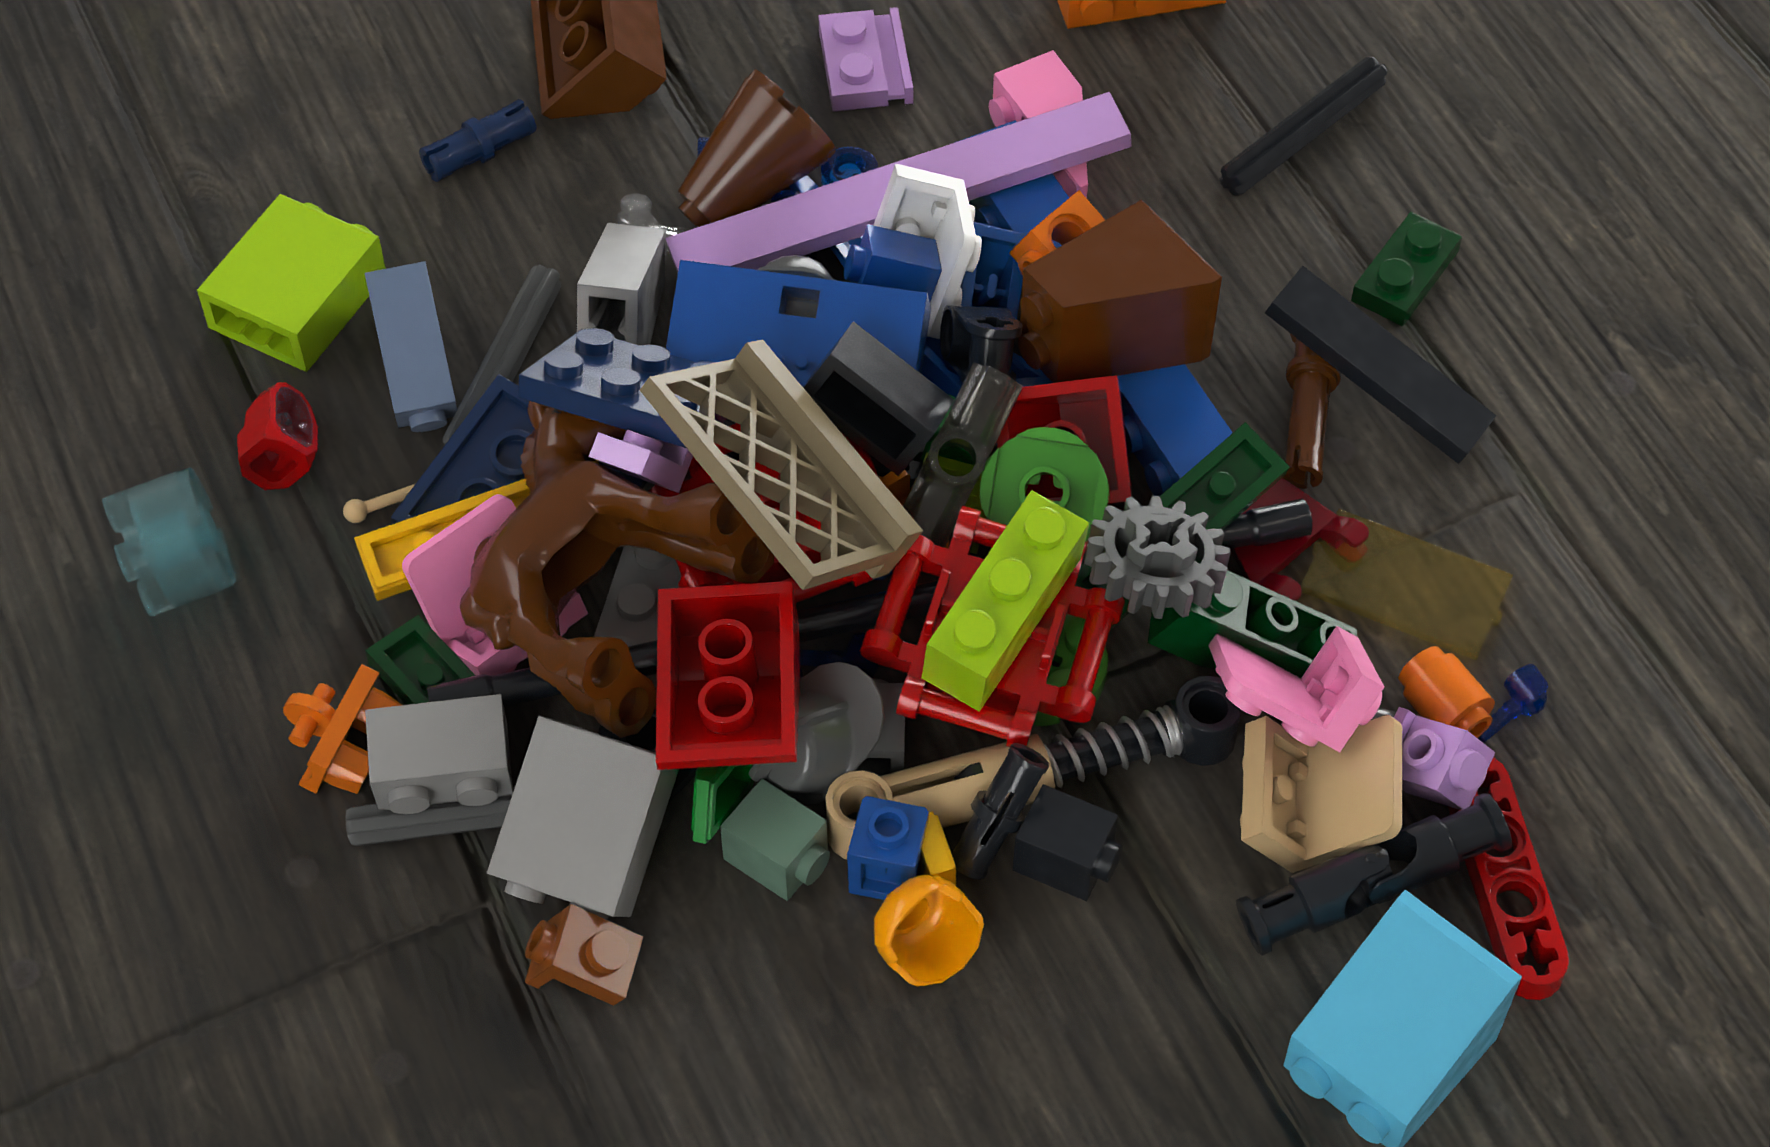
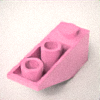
(1035, 89)

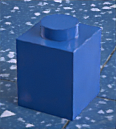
(894, 261)

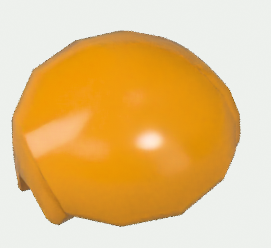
(927, 930)

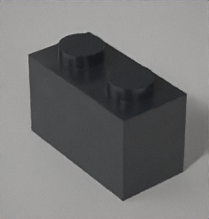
(877, 398)

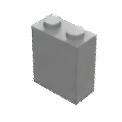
(582, 820)

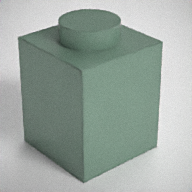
(776, 840)

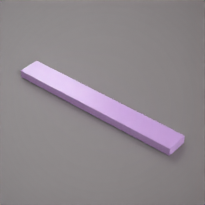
(846, 206)

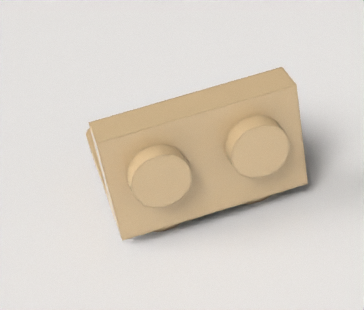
(1317, 801)

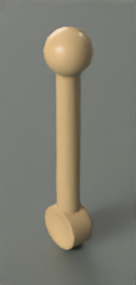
(356, 510)

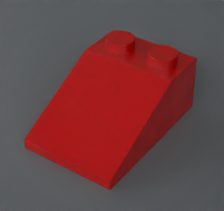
(727, 675)

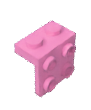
(442, 574)
(1322, 705)

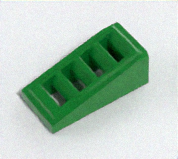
(716, 797)

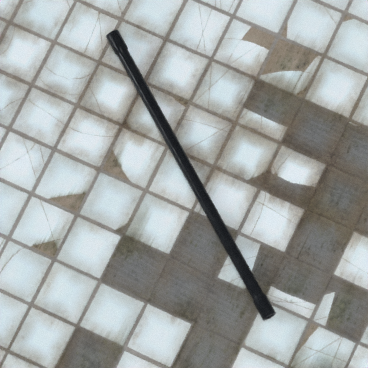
(1255, 528)

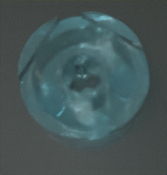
(170, 541)

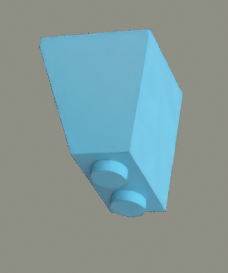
(1401, 1023)

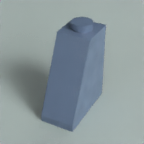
(412, 346)

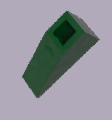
(1251, 617)

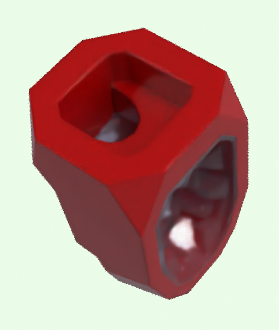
(277, 438)

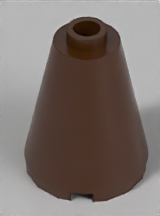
(752, 153)

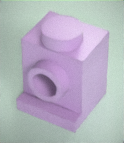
(1441, 760)

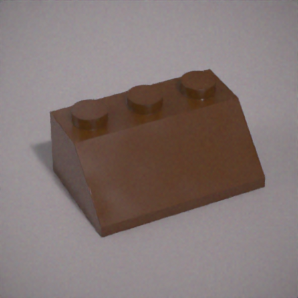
(596, 55)

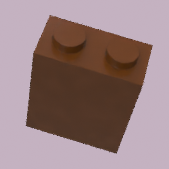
(1118, 301)

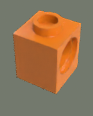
(1062, 225)

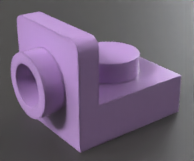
(644, 458)

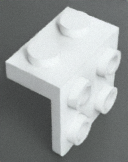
(939, 210)

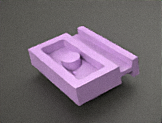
(865, 59)

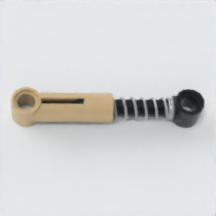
(953, 782)

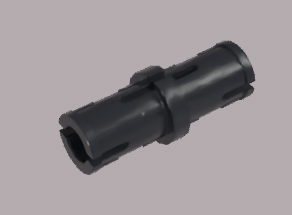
(1016, 775)

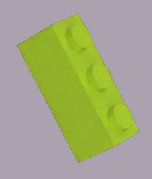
(1004, 600)

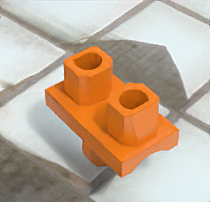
(334, 757)

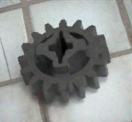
(1157, 557)

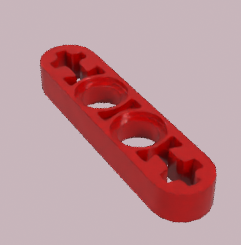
(1521, 874)

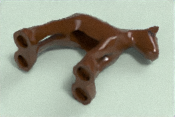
(565, 539)

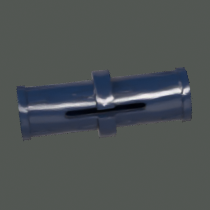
(477, 140)

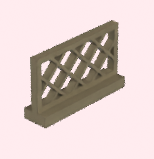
(799, 441)

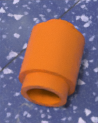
(1446, 691)

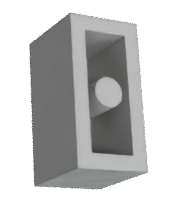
(439, 754)

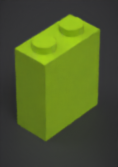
(291, 282)

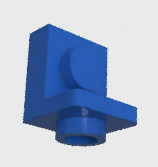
(885, 846)

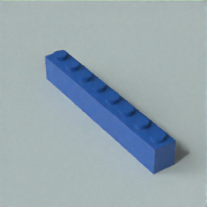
(1164, 409)

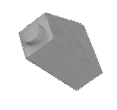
(623, 283)

